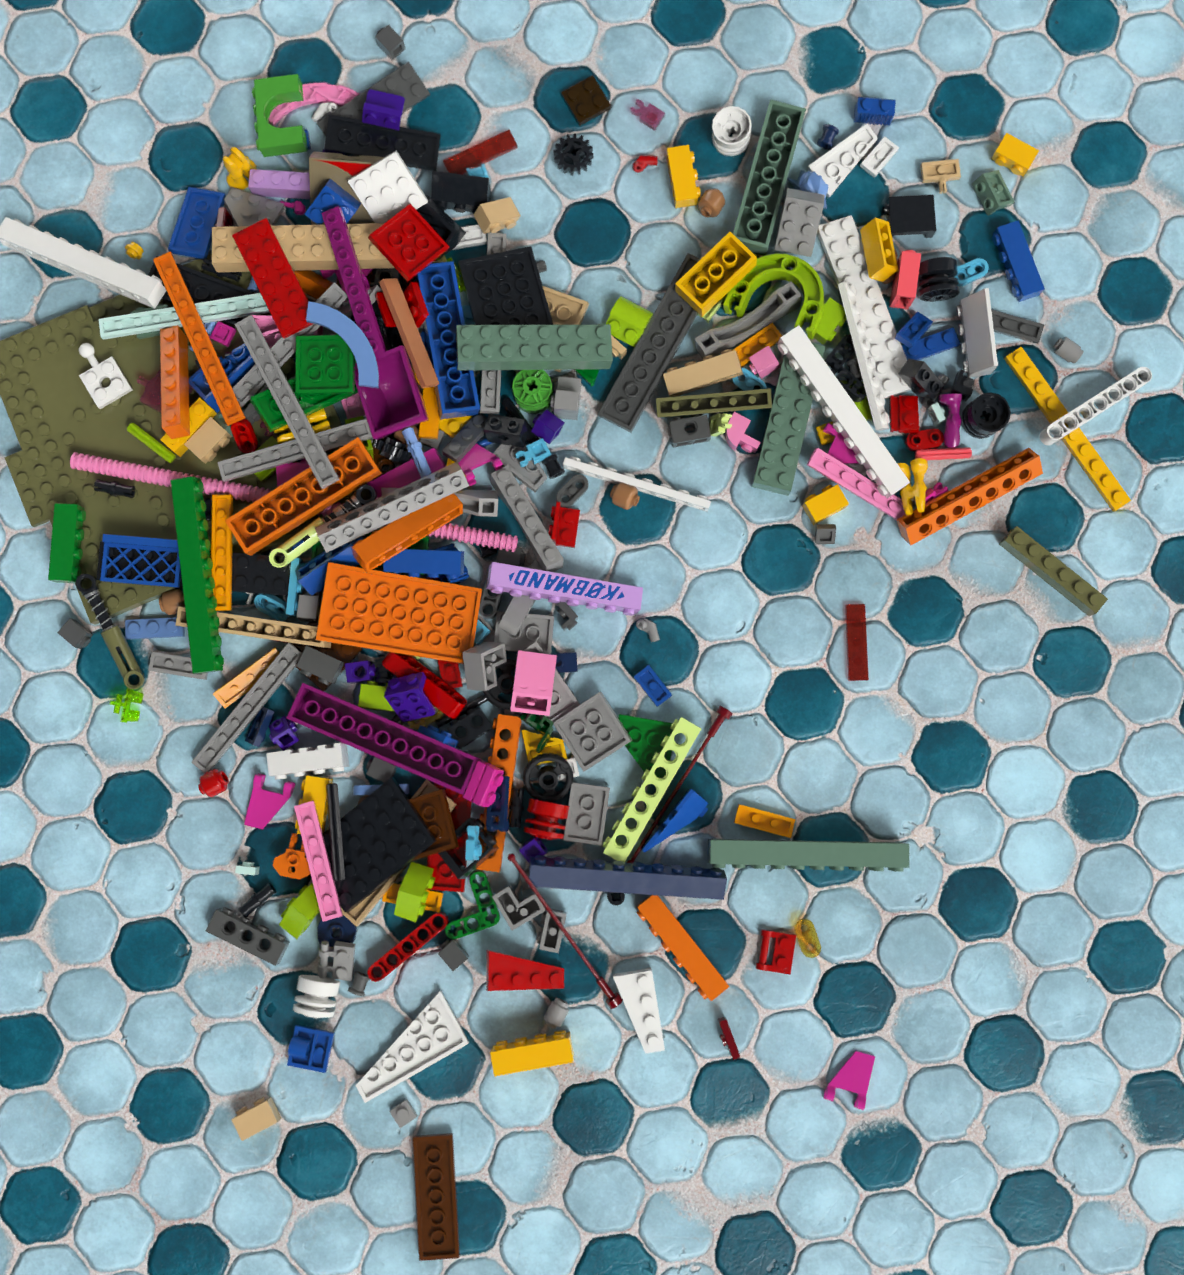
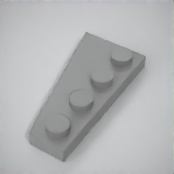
(562, 697)

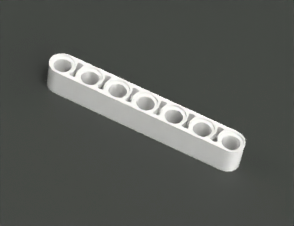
(1102, 401)

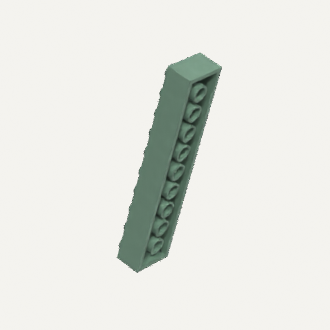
(808, 853)

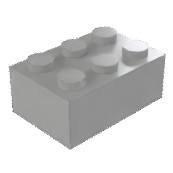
(799, 222)

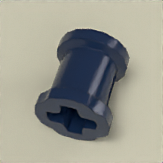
(827, 136)

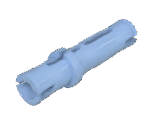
(415, 449)

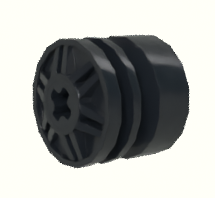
(938, 279)
(991, 407)

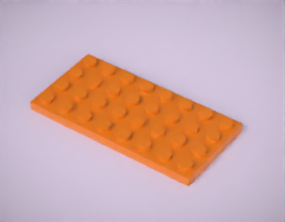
(398, 613)

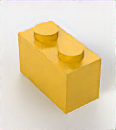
(1014, 155)
(825, 504)

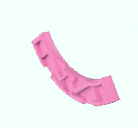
(313, 94)

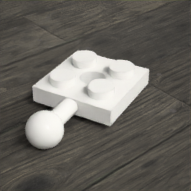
(107, 369)

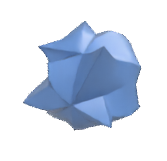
(811, 183)

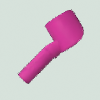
(299, 208)

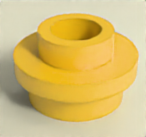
(134, 251)

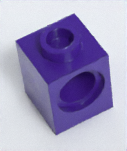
(352, 668)
(533, 848)

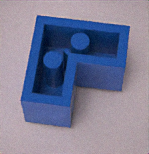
(331, 197)

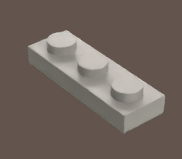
(173, 665)

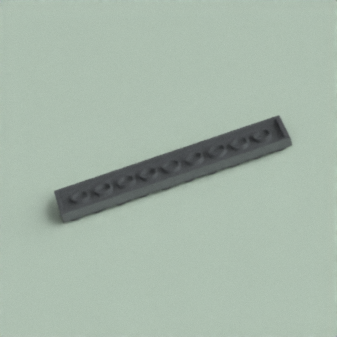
(650, 356)

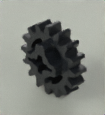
(565, 157)
(392, 449)

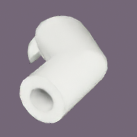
(324, 110)

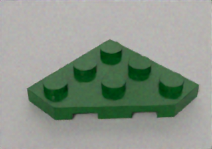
(646, 740)

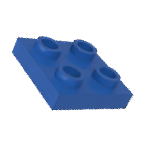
(310, 1048)

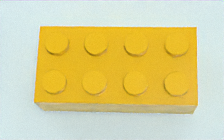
(716, 274)
(532, 1053)

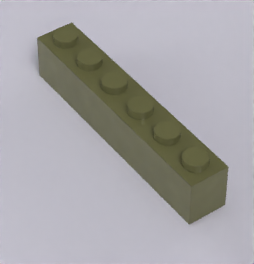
(714, 403)
(1053, 571)

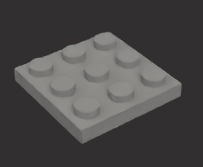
(592, 731)

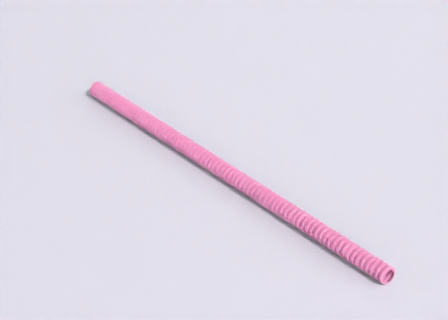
(164, 477)

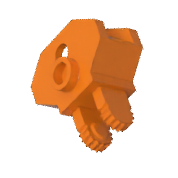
(292, 858)

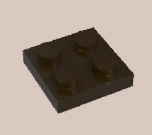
(586, 100)

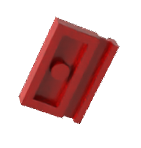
(904, 414)

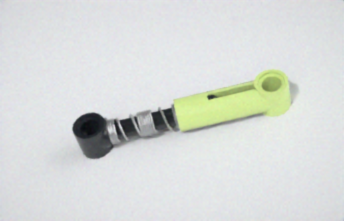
(309, 533)

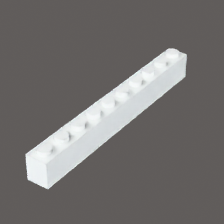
(81, 263)
(843, 412)

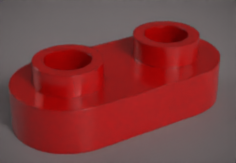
(242, 433)
(925, 440)

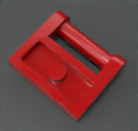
(782, 952)

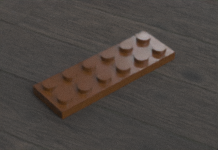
(436, 1197)

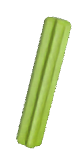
(151, 442)

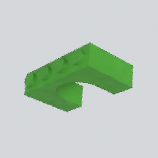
(268, 95)

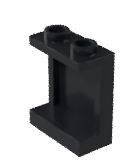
(911, 215)

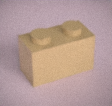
(497, 215)
(208, 440)
(255, 1119)

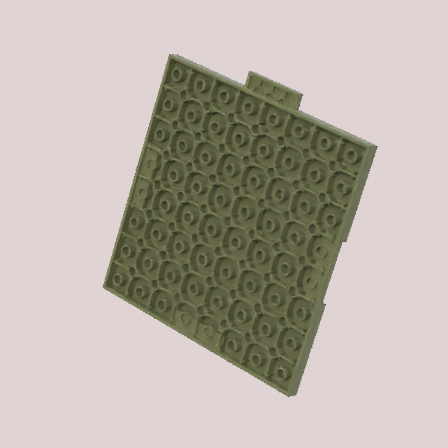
(59, 417)

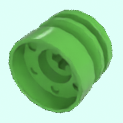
(537, 399)

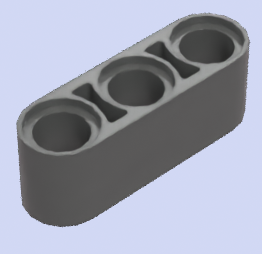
(493, 601)

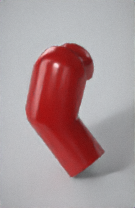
(643, 161)

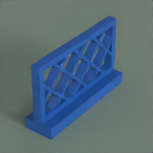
(140, 543)

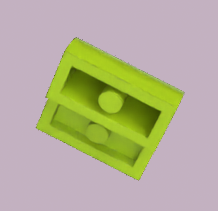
(628, 321)

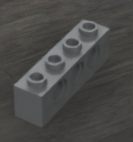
(219, 928)

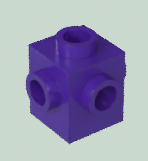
(283, 733)

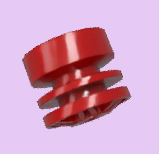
(546, 819)

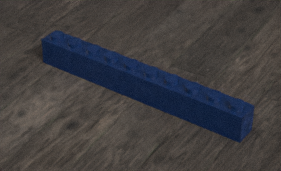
(627, 877)

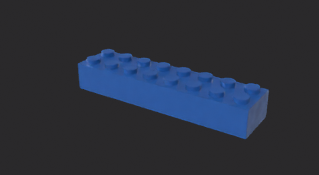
(457, 388)

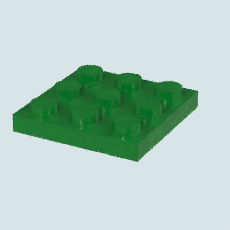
(324, 366)

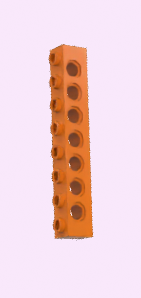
(970, 496)
(501, 723)

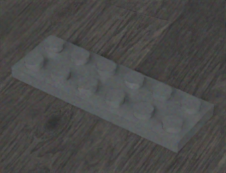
(400, 82)

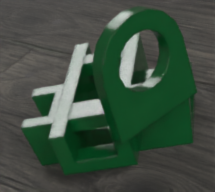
(540, 724)

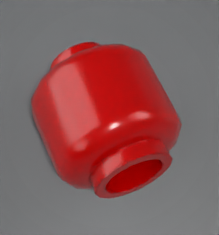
(213, 782)

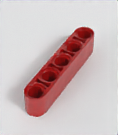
(436, 690)
(399, 950)

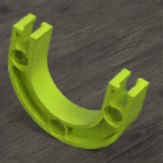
(775, 268)

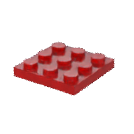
(408, 242)

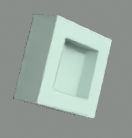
(937, 414)
(247, 868)

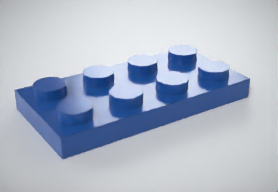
(195, 222)

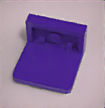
(383, 109)
(407, 697)

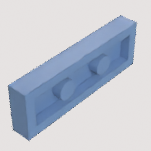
(153, 628)

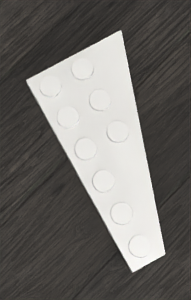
(424, 1042)

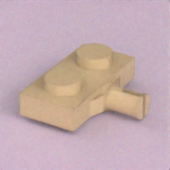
(940, 172)

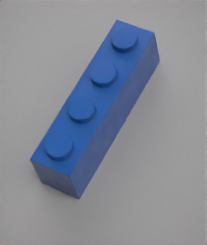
(1018, 261)
(428, 562)
(313, 573)

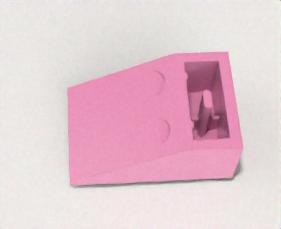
(533, 683)

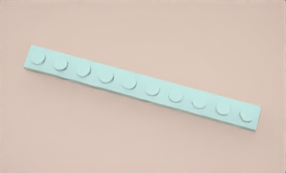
(167, 317)

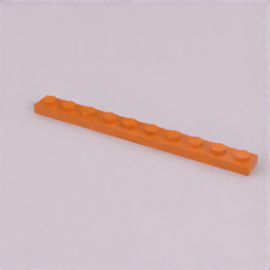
(199, 338)

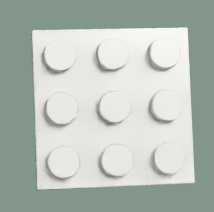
(387, 188)

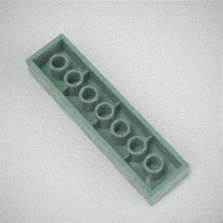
(768, 175)
(533, 347)
(784, 431)

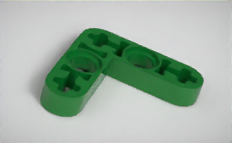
(480, 916)

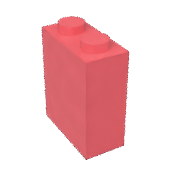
(905, 280)

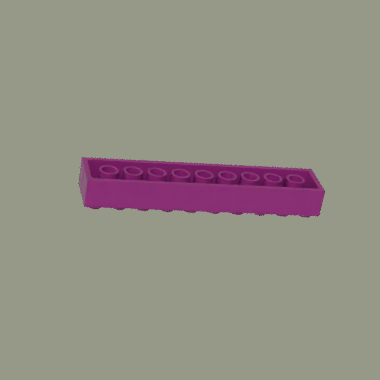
(383, 738)

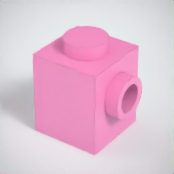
(763, 362)

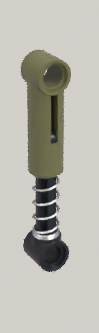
(111, 633)

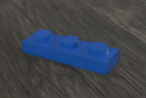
(932, 345)

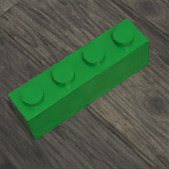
(66, 543)

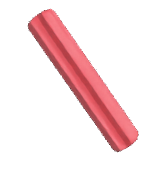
(946, 453)

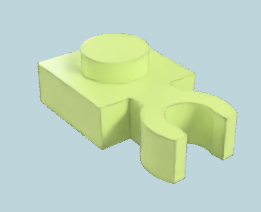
(719, 423)

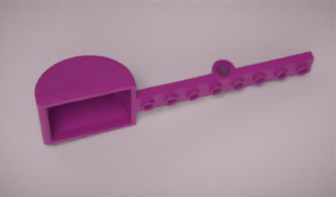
(399, 398)

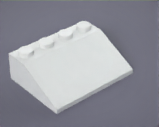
(977, 334)

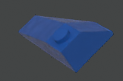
(235, 366)
(683, 813)

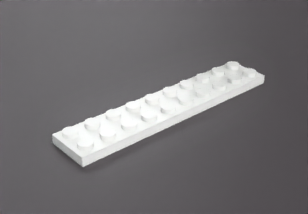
(848, 264)

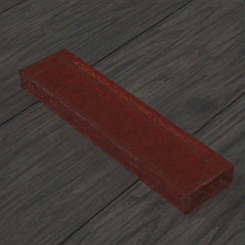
(481, 153)
(856, 642)

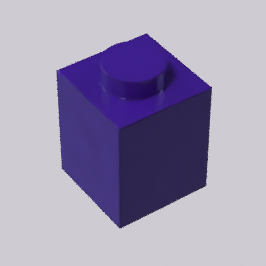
(547, 426)

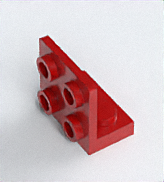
(414, 300)
(565, 526)

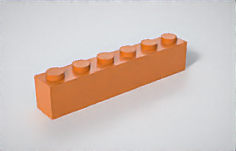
(174, 382)
(405, 531)
(682, 946)

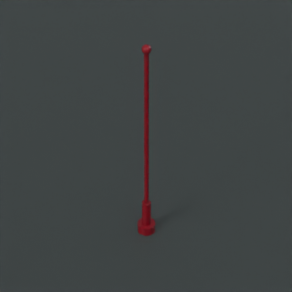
(723, 714)
(613, 999)

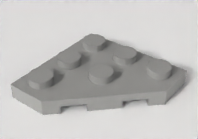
(251, 208)

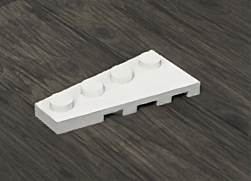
(842, 158)

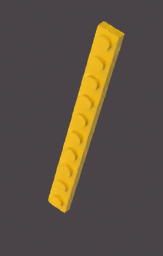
(1076, 440)

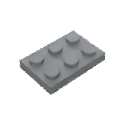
(534, 628)
(586, 814)

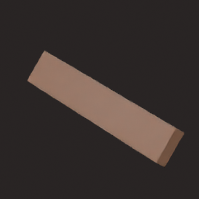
(409, 332)

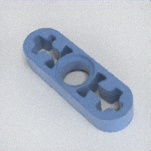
(369, 789)

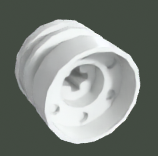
(729, 121)
(316, 1001)

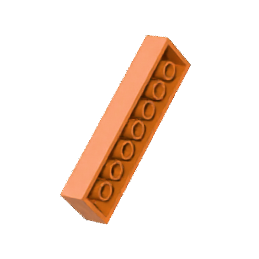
(301, 498)

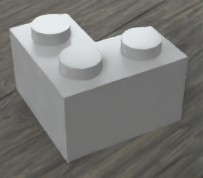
(567, 397)
(481, 664)
(517, 912)

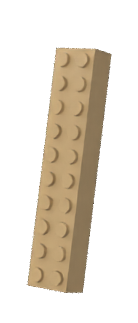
(304, 246)

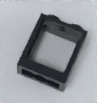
(453, 861)

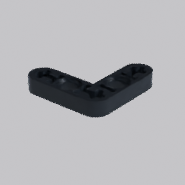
(836, 366)

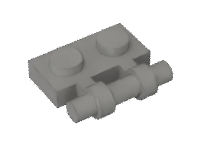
(343, 960)

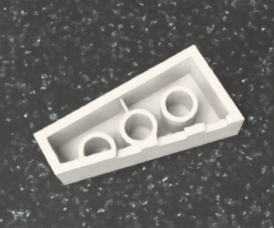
(308, 760)
(641, 1003)

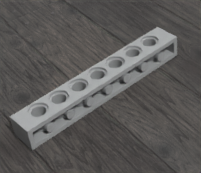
(391, 507)

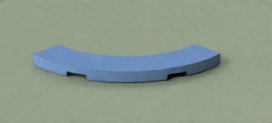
(352, 336)

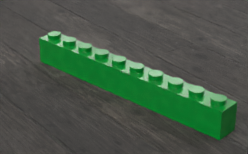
(197, 575)

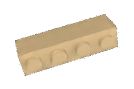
(703, 373)

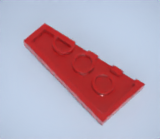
(516, 973)

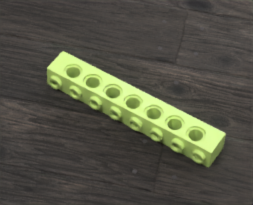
(621, 852)

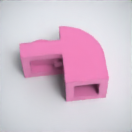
(736, 434)

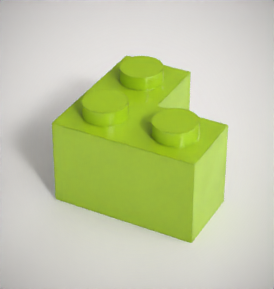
(414, 892)
(300, 912)

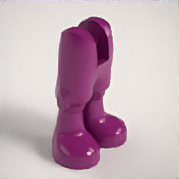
(953, 422)

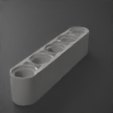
(517, 610)

